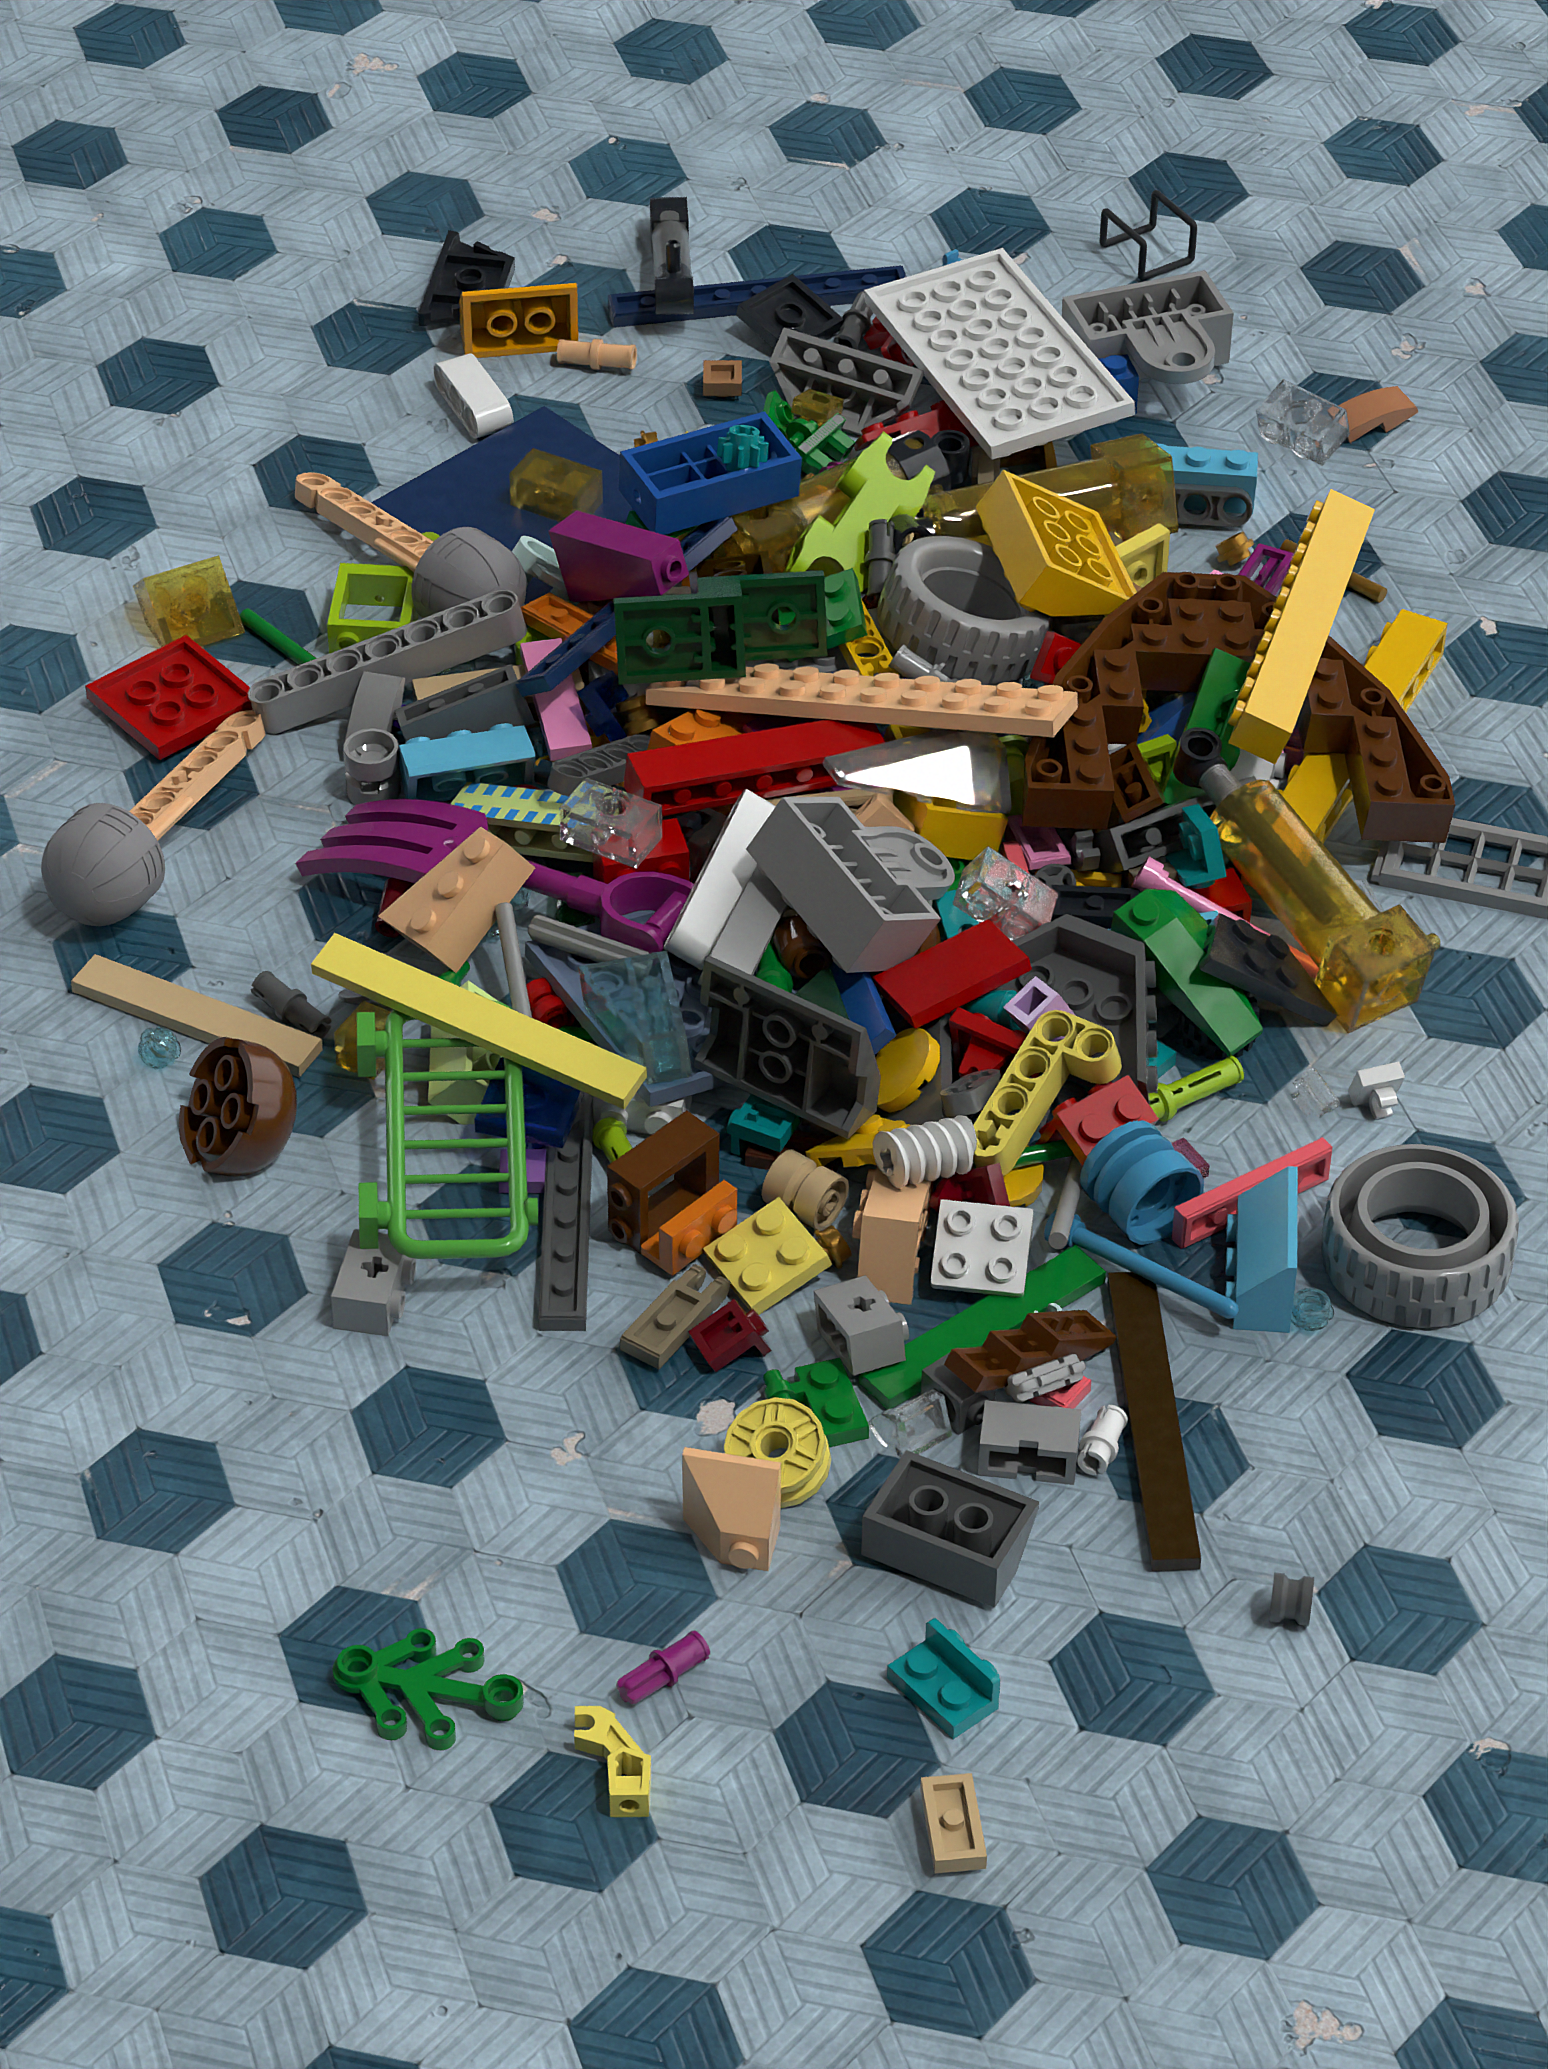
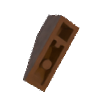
(1134, 783)

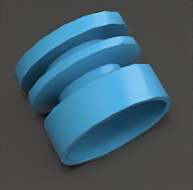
(1139, 1180)

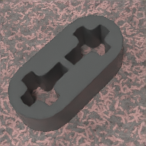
(969, 1093)

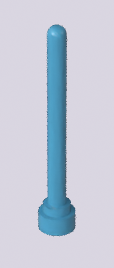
(1145, 1268)

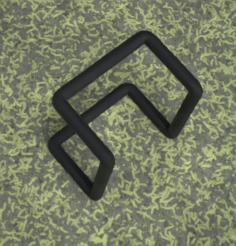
(1135, 235)

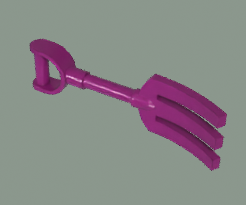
(413, 836)

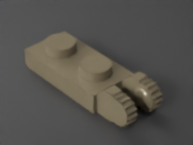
(671, 1315)

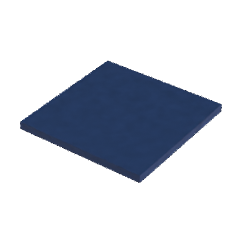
(475, 485)

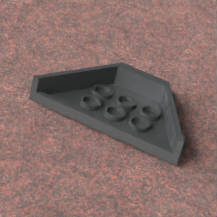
(1103, 982)

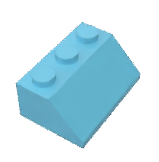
(1214, 468)
(443, 766)
(1264, 1253)

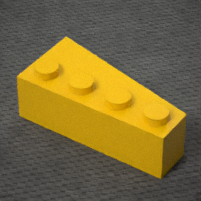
(951, 830)

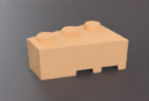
(457, 898)
(890, 1231)

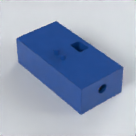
(686, 485)

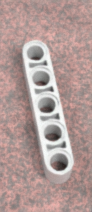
(719, 882)

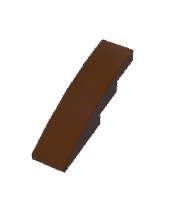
(1038, 1341)

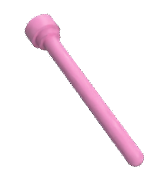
(1155, 877)

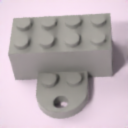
(1166, 325)
(852, 882)

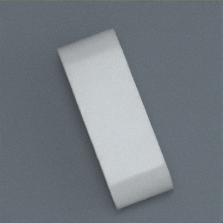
(472, 395)

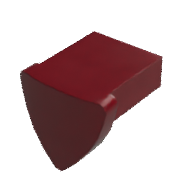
(979, 1185)

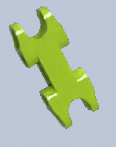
(873, 496)

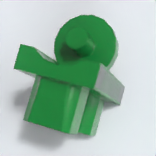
(814, 442)

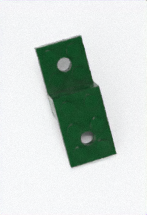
(720, 627)

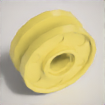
(787, 1425)

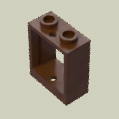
(679, 1148)

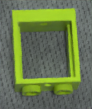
(368, 586)

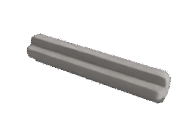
(579, 941)

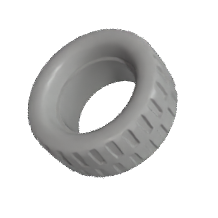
(959, 609)
(1412, 1283)

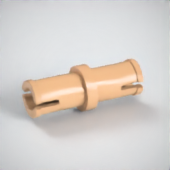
(596, 354)

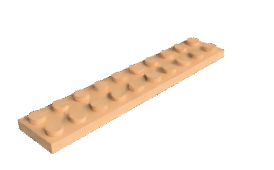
(876, 699)

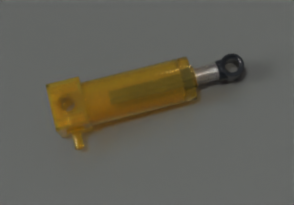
(1364, 956)

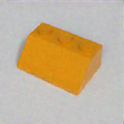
(518, 319)

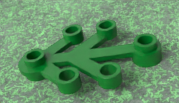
(423, 1681)

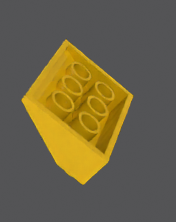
(1053, 550)

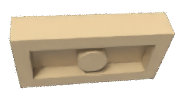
(953, 1823)

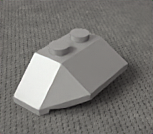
(869, 384)

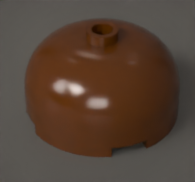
(238, 1108)

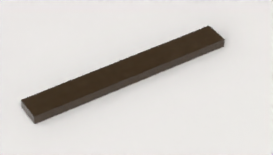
(1153, 1423)

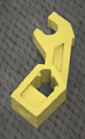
(606, 1737)

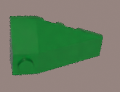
(1175, 941)

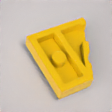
(856, 1149)

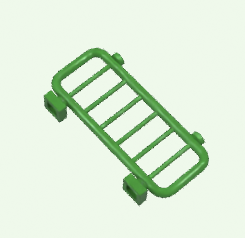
(393, 1212)

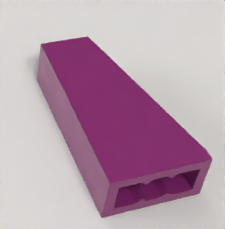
(614, 559)

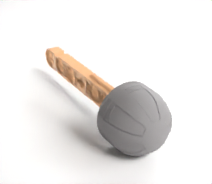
(446, 570)
(110, 858)

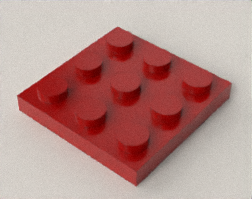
(170, 696)

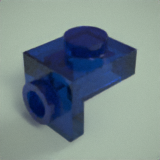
(600, 698)

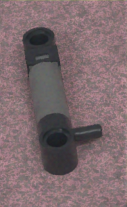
(671, 256)

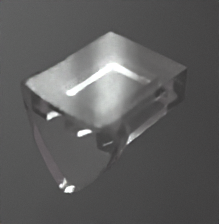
(914, 1425)

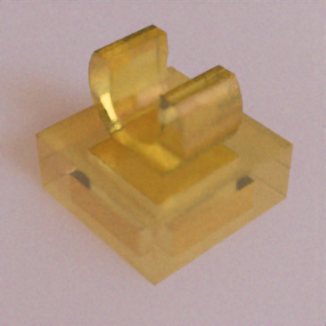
(816, 406)

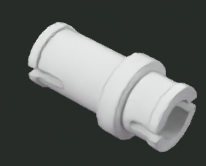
(1100, 1444)

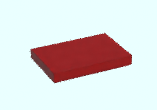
(952, 973)

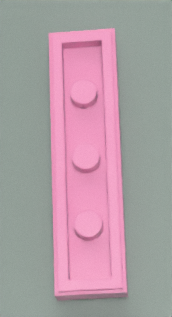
(557, 709)

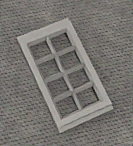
(1390, 856)

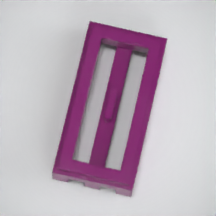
(1275, 556)

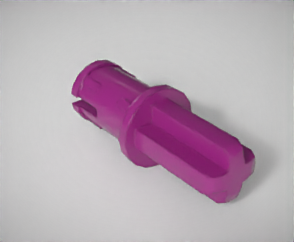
(663, 1668)

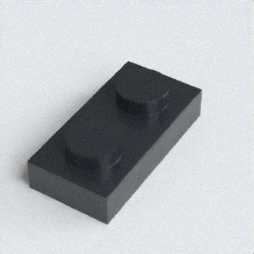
(1091, 902)

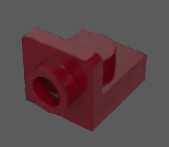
(729, 1334)

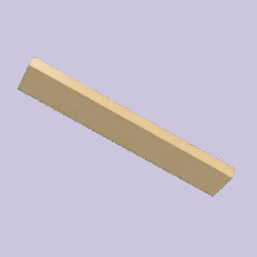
(191, 1011)

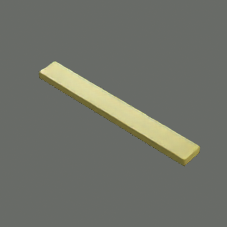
(479, 1021)

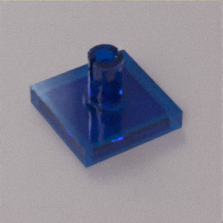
(548, 1109)

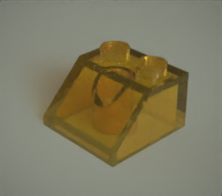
(190, 602)

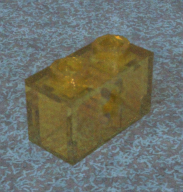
(555, 486)

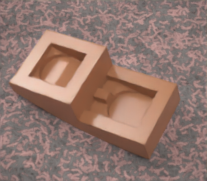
(1378, 407)

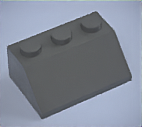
(948, 1528)

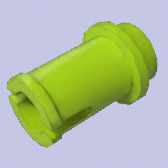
(611, 1138)

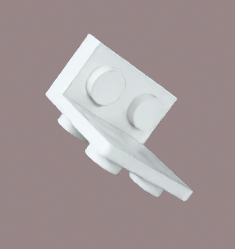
(982, 1248)

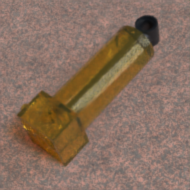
(1123, 481)

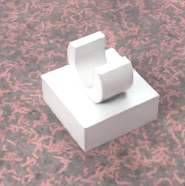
(1378, 1088)

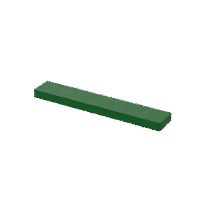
(1055, 1281)

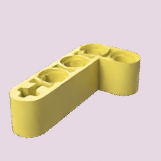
(1004, 1136)

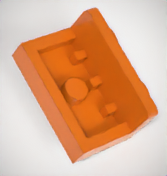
(693, 1229)

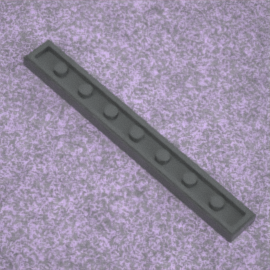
(567, 1227)

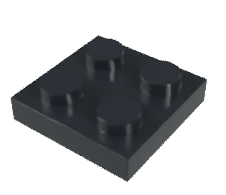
(788, 306)

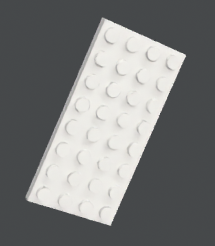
(999, 353)

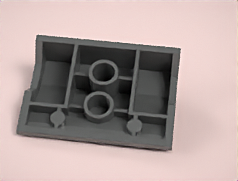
(787, 1050)

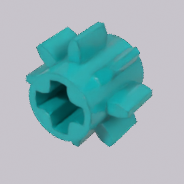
(742, 448)

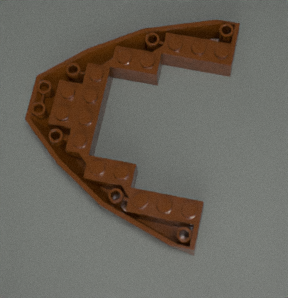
(1164, 644)

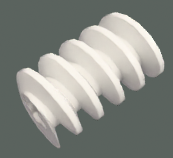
(926, 1150)

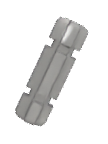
(1045, 1378)

